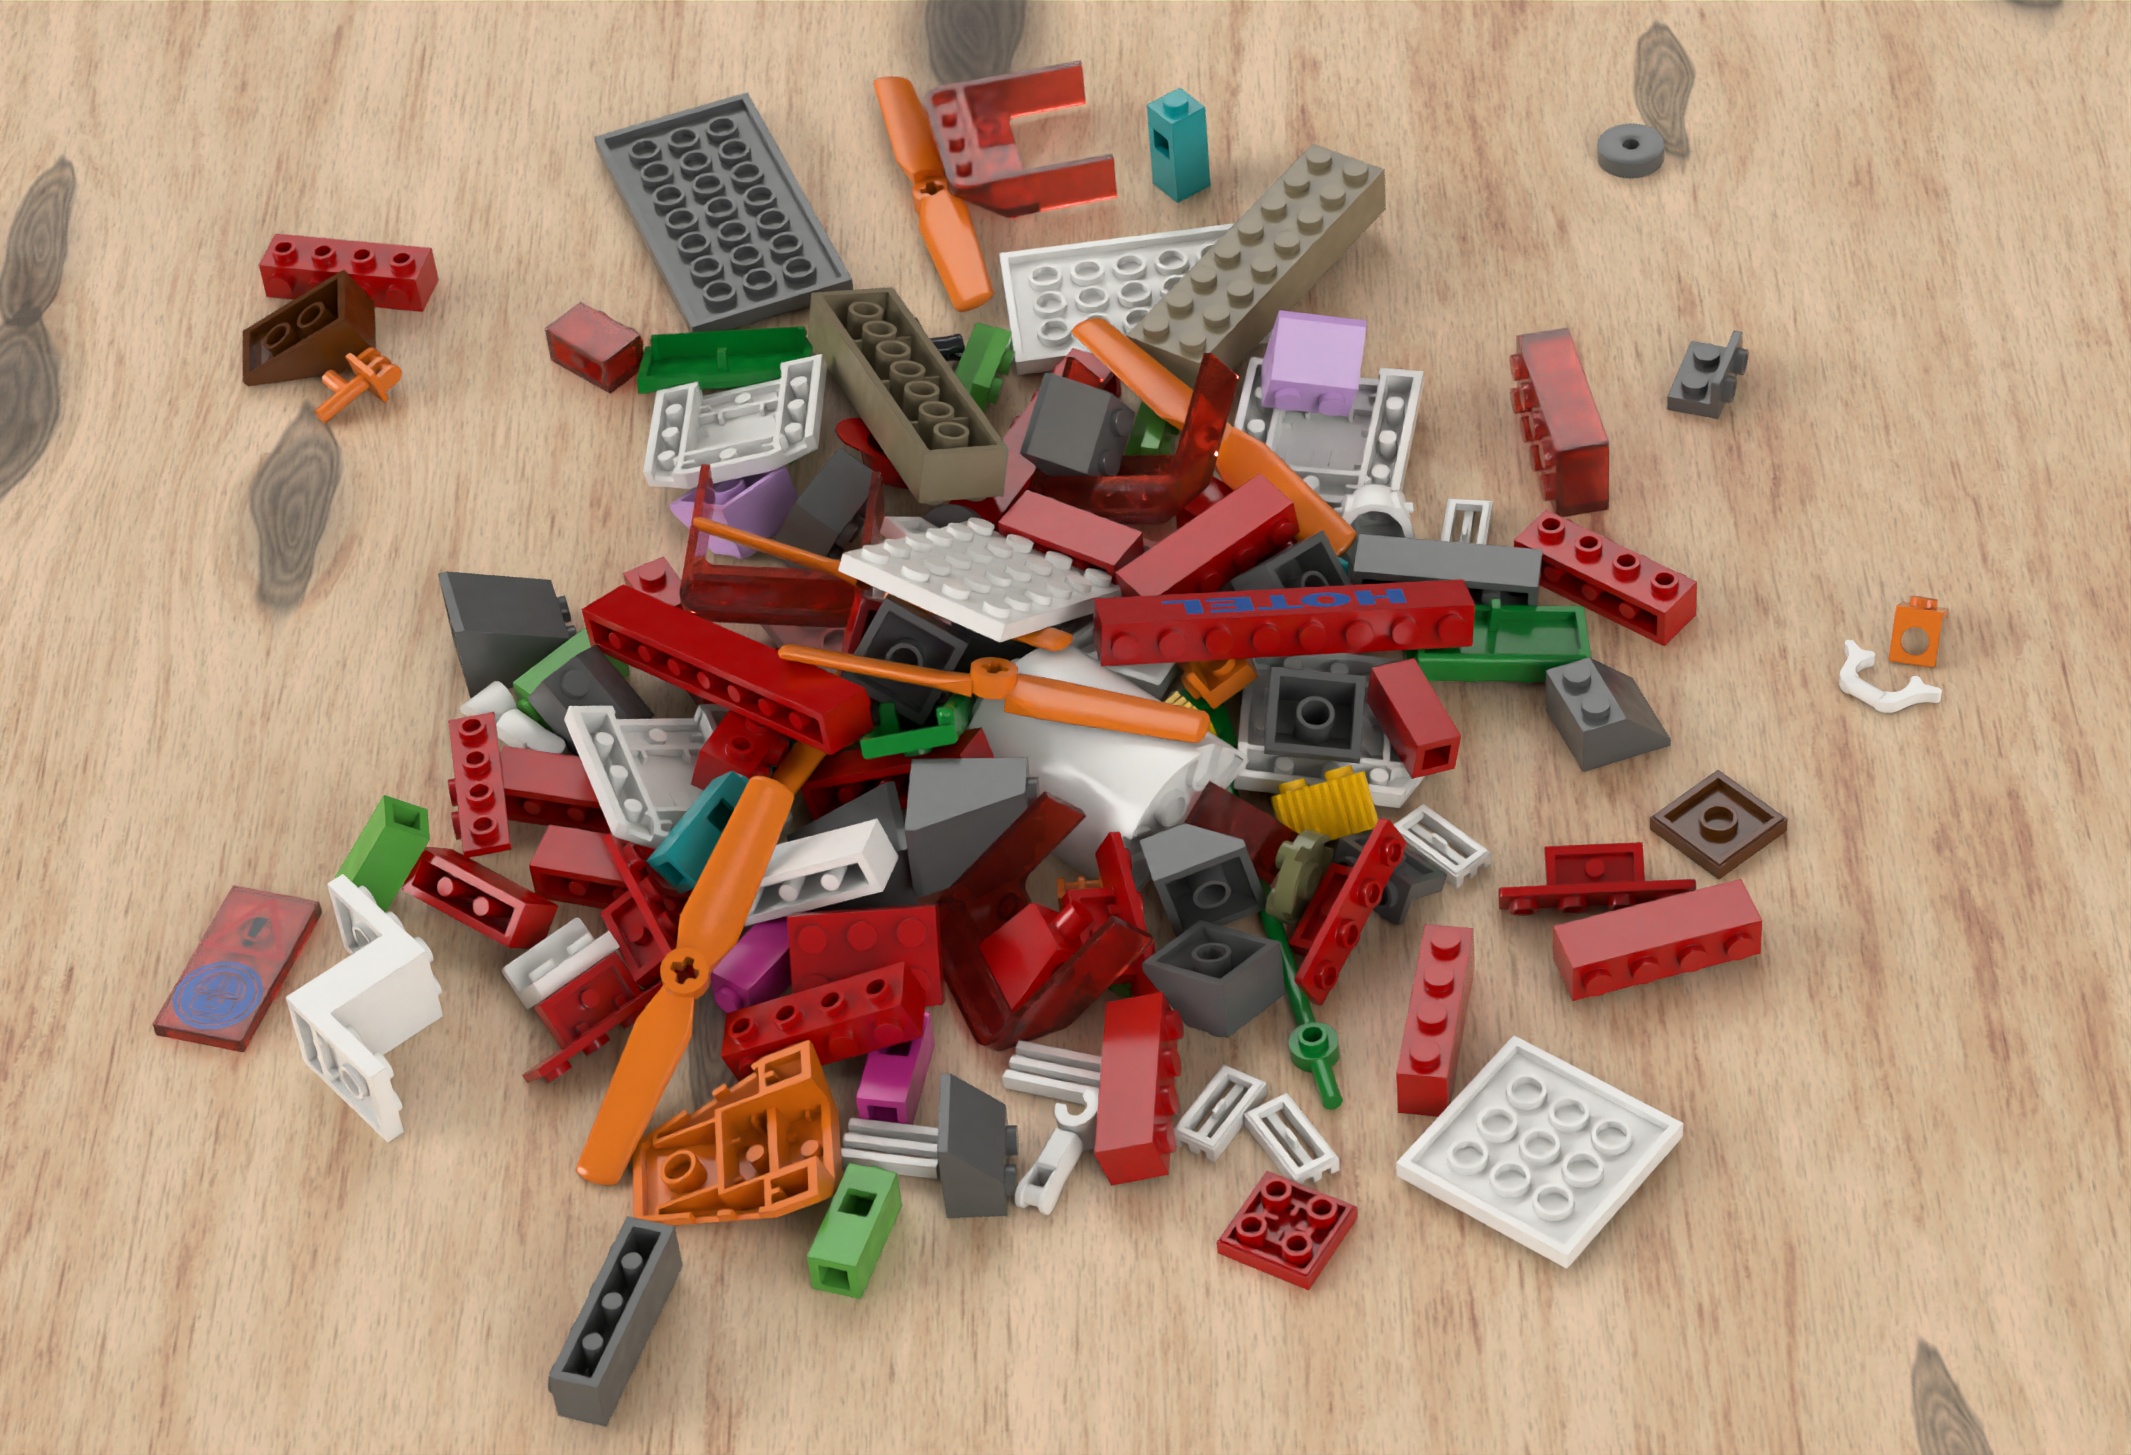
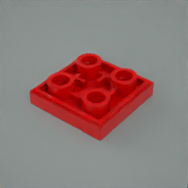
(1287, 1230)

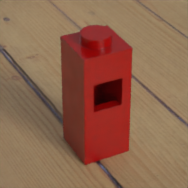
(1413, 718)

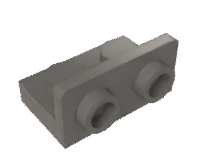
(1708, 377)
(1408, 882)

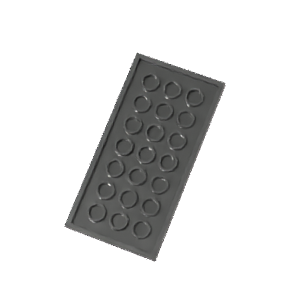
(722, 215)

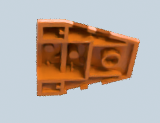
(746, 1152)

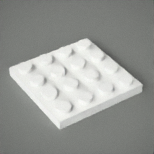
(1540, 1151)

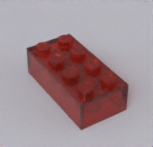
(1560, 423)

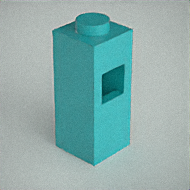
(1178, 145)
(692, 840)

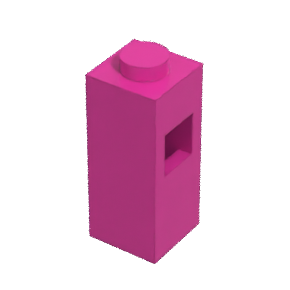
(754, 968)
(895, 1079)

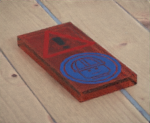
(237, 968)

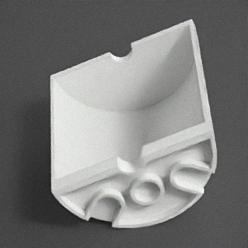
(1113, 776)

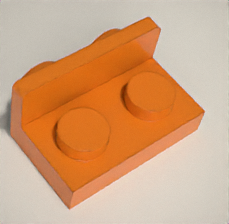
(1217, 679)

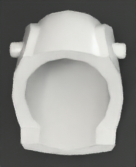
(1375, 511)

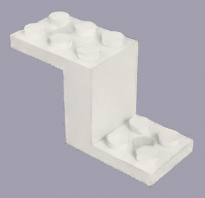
(366, 1006)

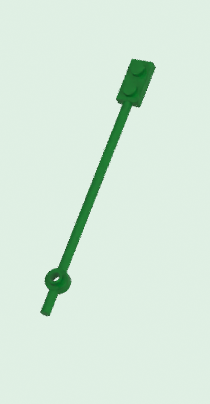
(1312, 1044)

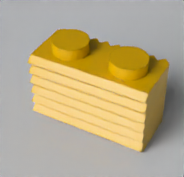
(1331, 807)

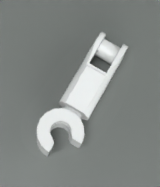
(512, 724)
(1059, 1155)

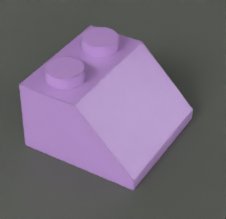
(1313, 363)
(747, 503)

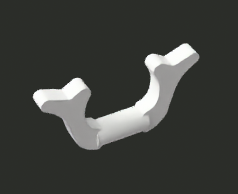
(1881, 700)

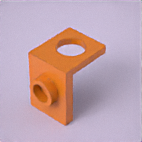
(1923, 614)

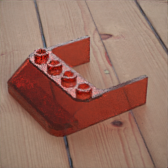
(980, 152)
(1153, 486)
(768, 593)
(991, 896)

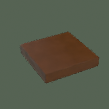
(1718, 824)

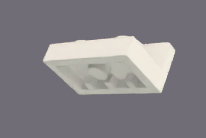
(556, 961)

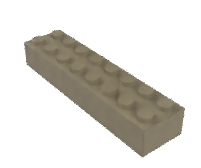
(1263, 263)
(908, 395)

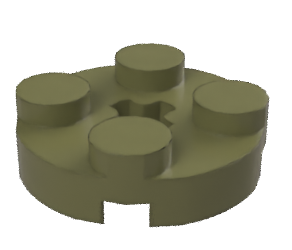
(1300, 874)

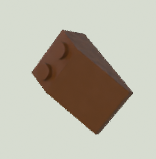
(310, 334)

